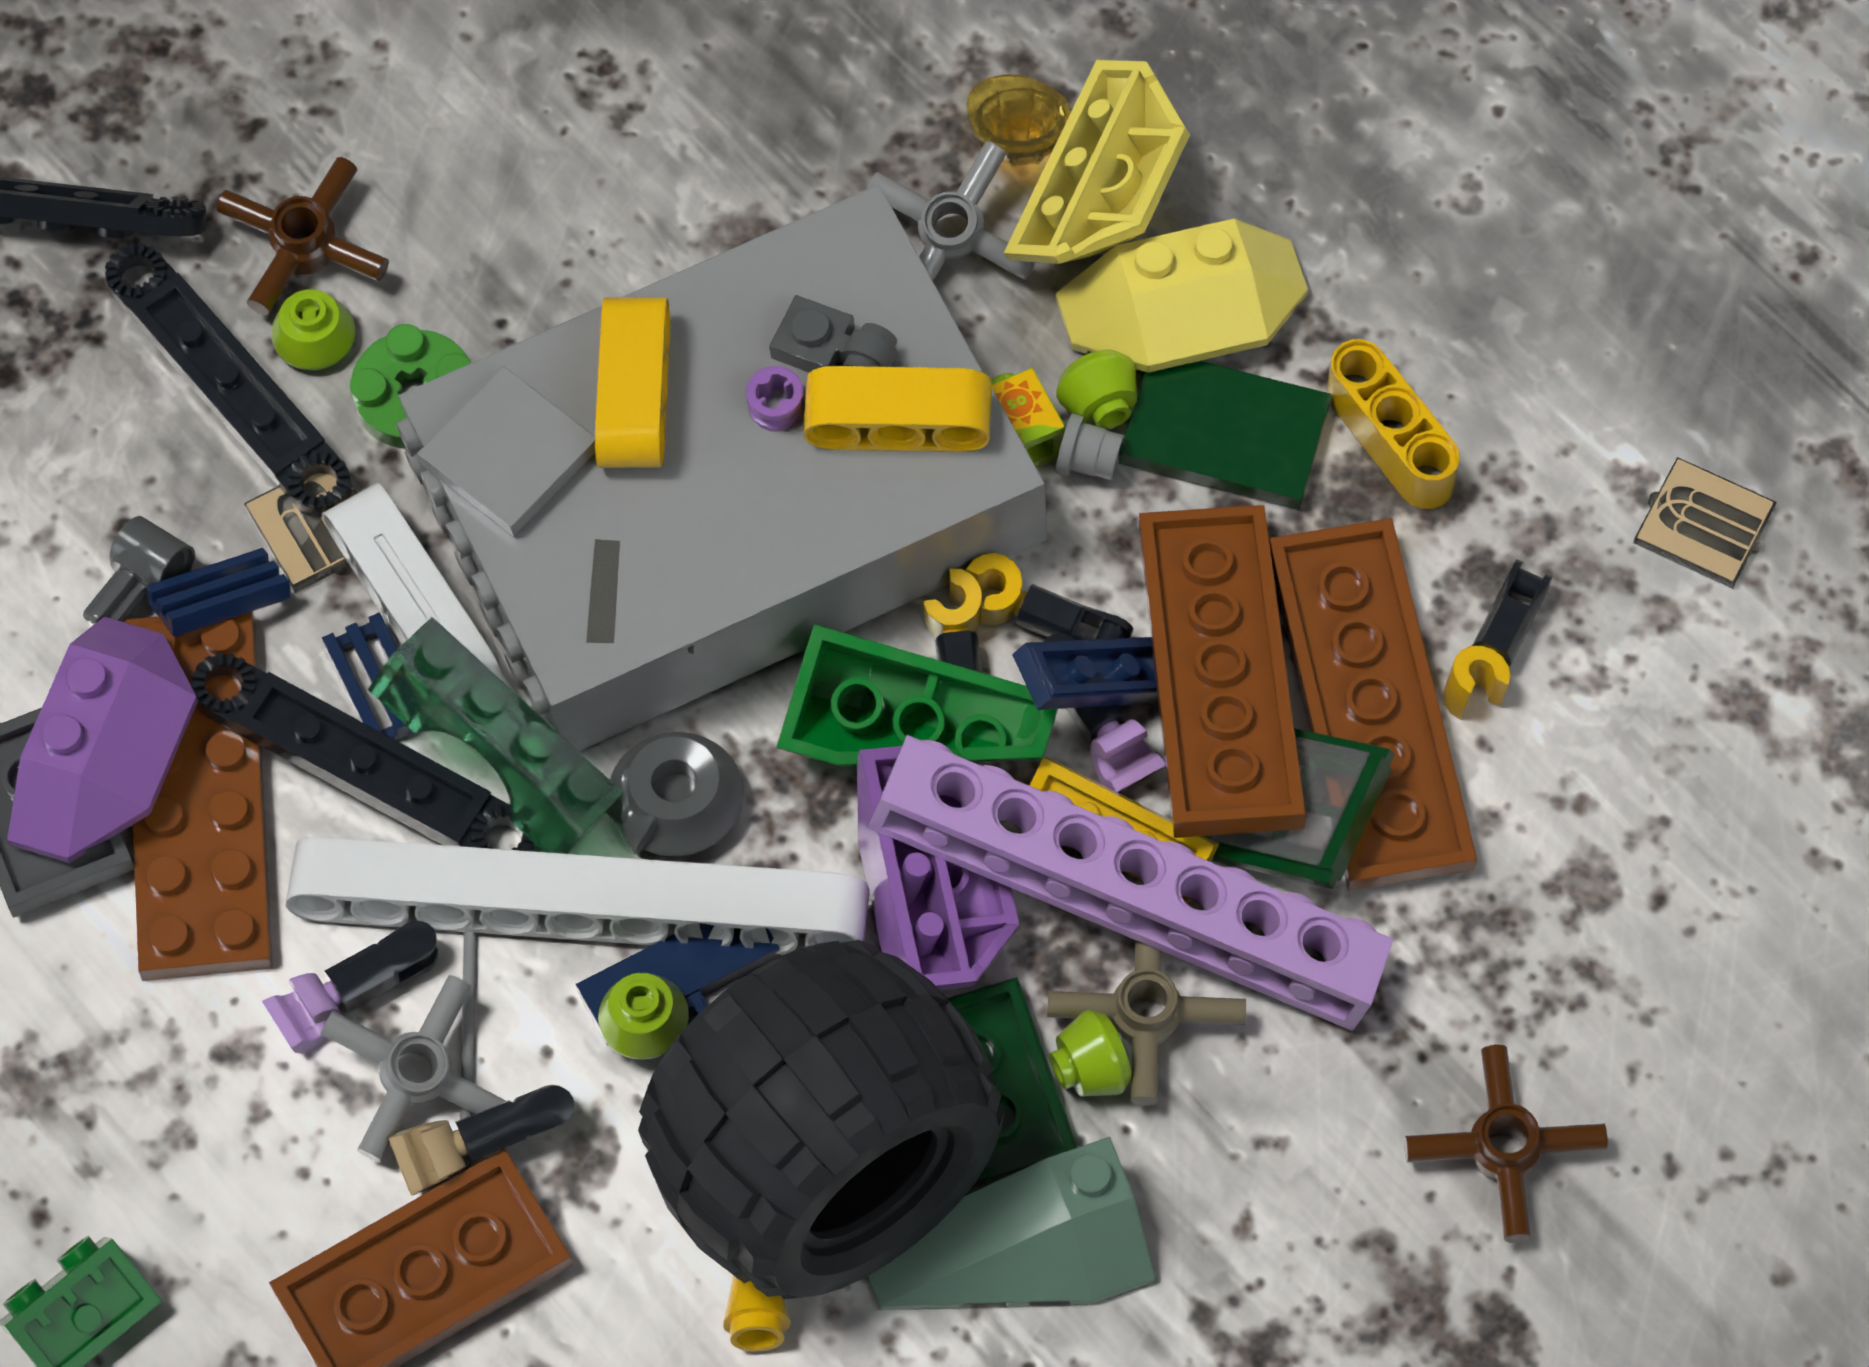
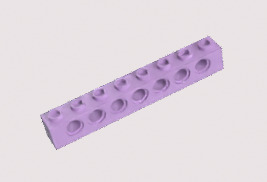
(1098, 891)

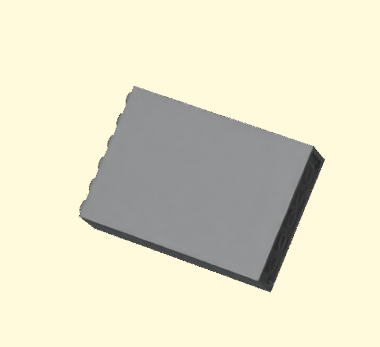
(743, 525)

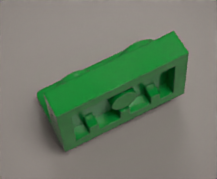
(80, 1307)

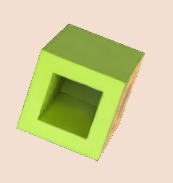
(1031, 414)

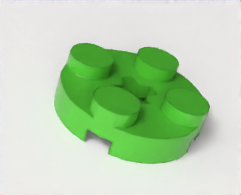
(390, 362)

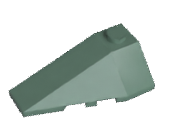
(1035, 1236)

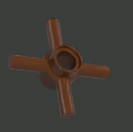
(307, 254)
(1503, 1167)

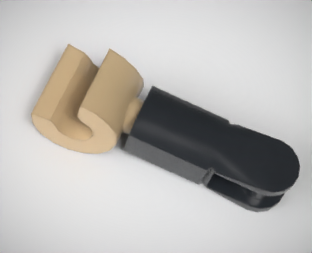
(435, 1152)

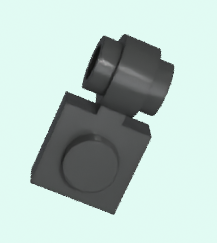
(822, 336)

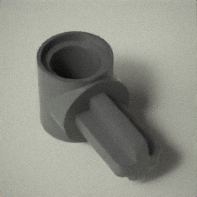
(139, 557)

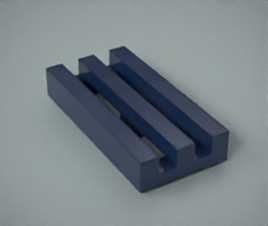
(218, 592)
(356, 638)

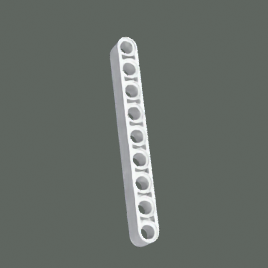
(570, 894)

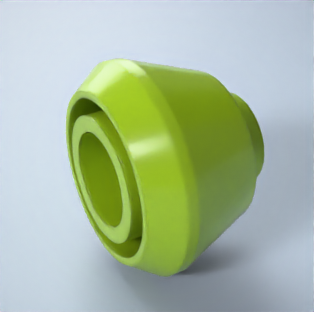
(312, 330)
(1099, 388)
(642, 1015)
(1091, 1057)

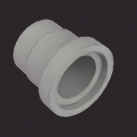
(1089, 449)

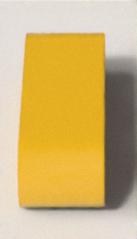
(632, 382)
(1392, 398)
(897, 408)

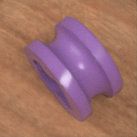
(761, 388)

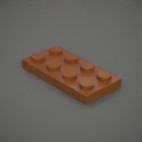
(423, 1270)

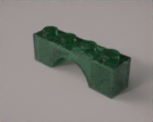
(446, 689)

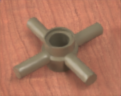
(1147, 1032)

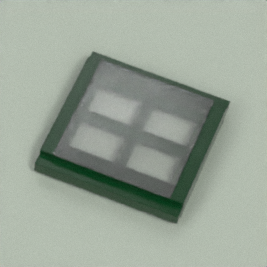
(1339, 794)

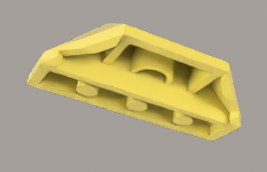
(1103, 168)
(1185, 295)

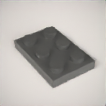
(31, 878)

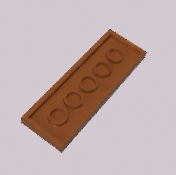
(1220, 672)
(1372, 684)
(205, 840)

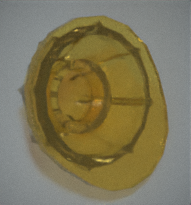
(1017, 116)

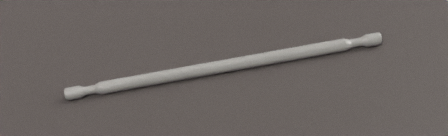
(468, 1018)

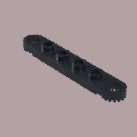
(108, 210)
(228, 379)
(352, 755)

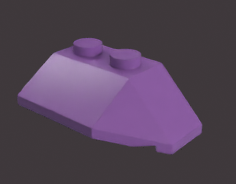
(100, 741)
(924, 907)

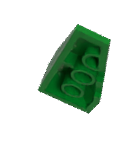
(874, 695)

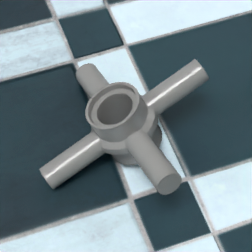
(963, 203)
(400, 1091)

